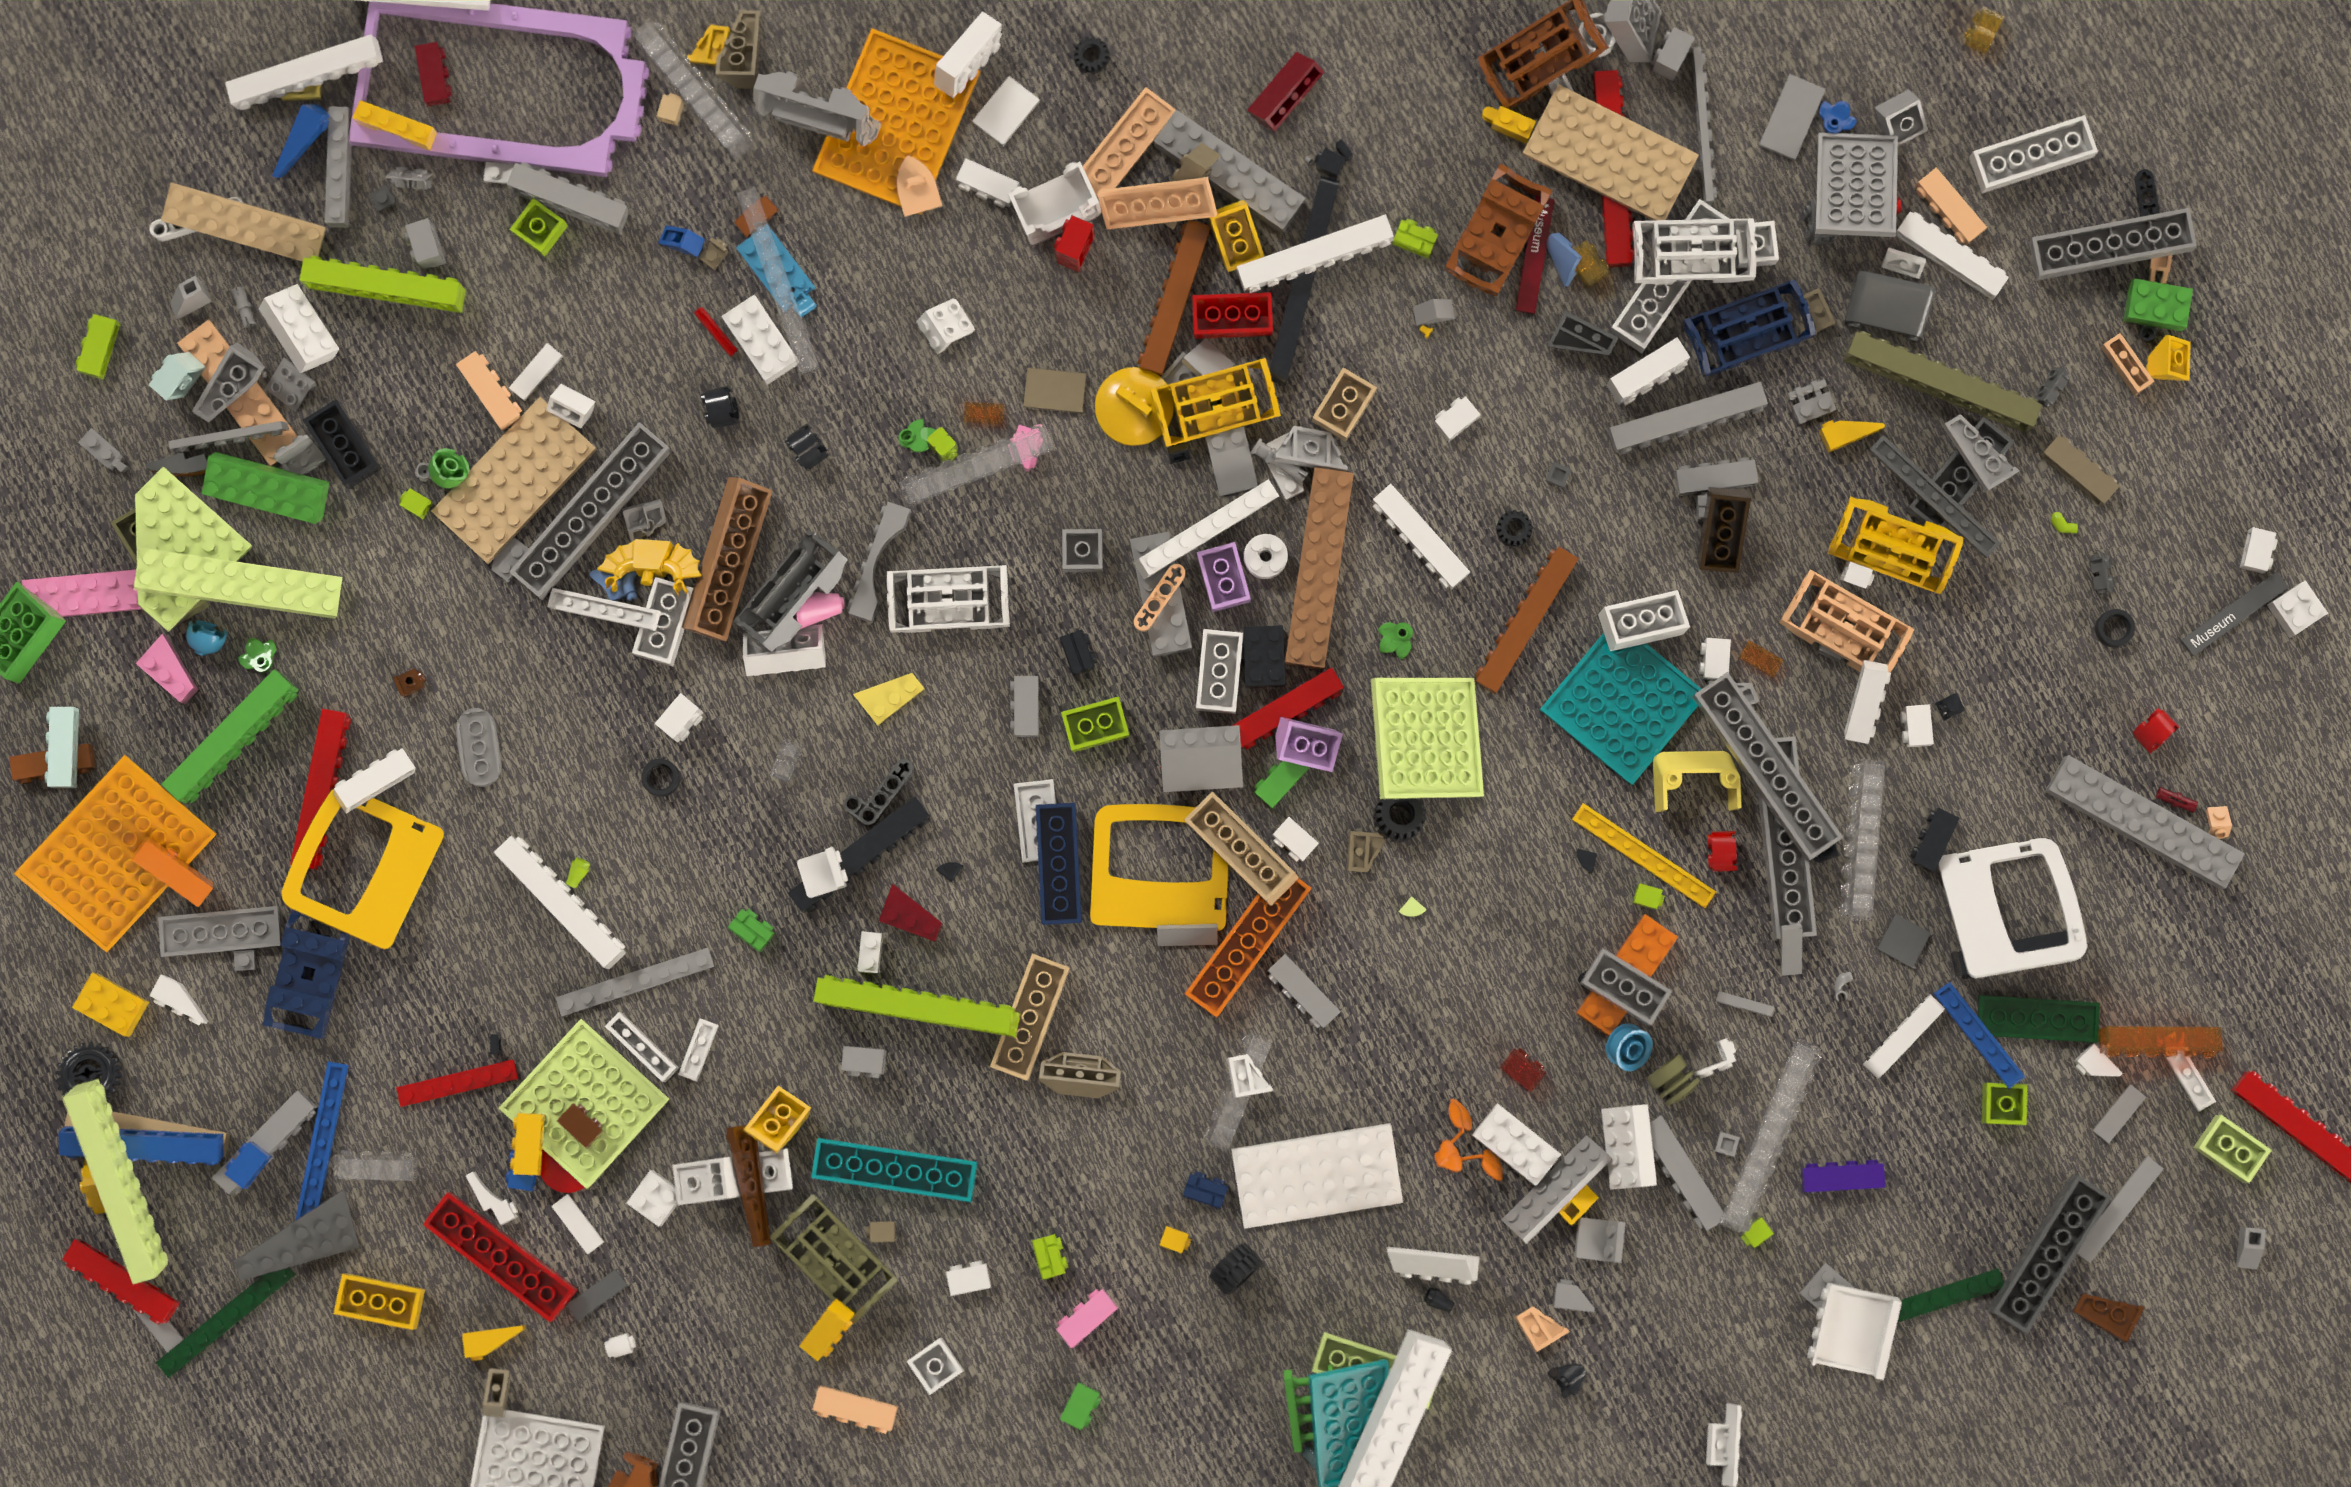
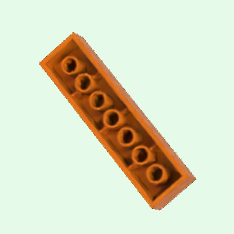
(1243, 949)

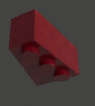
(907, 915)

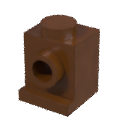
(405, 689)

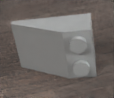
(1231, 461)

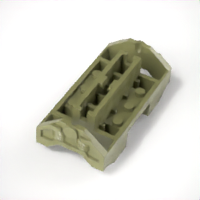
(830, 1236)

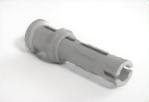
(1268, 453)

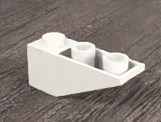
(174, 994)

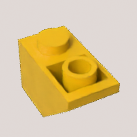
(1578, 1205)

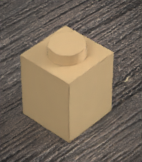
(670, 109)

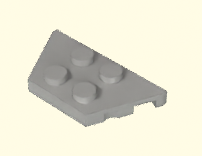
(1310, 449)

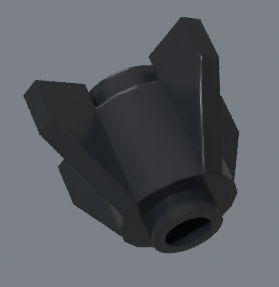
(1568, 1378)

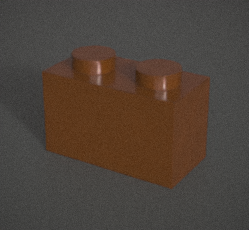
(580, 1125)

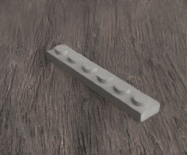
(236, 435)

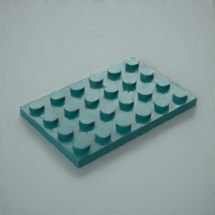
(1340, 1412)

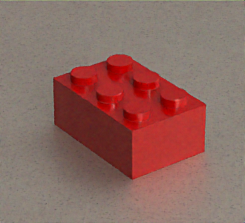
(1074, 243)

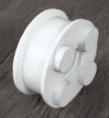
(1270, 544)

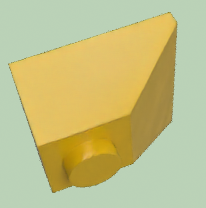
(2170, 359)

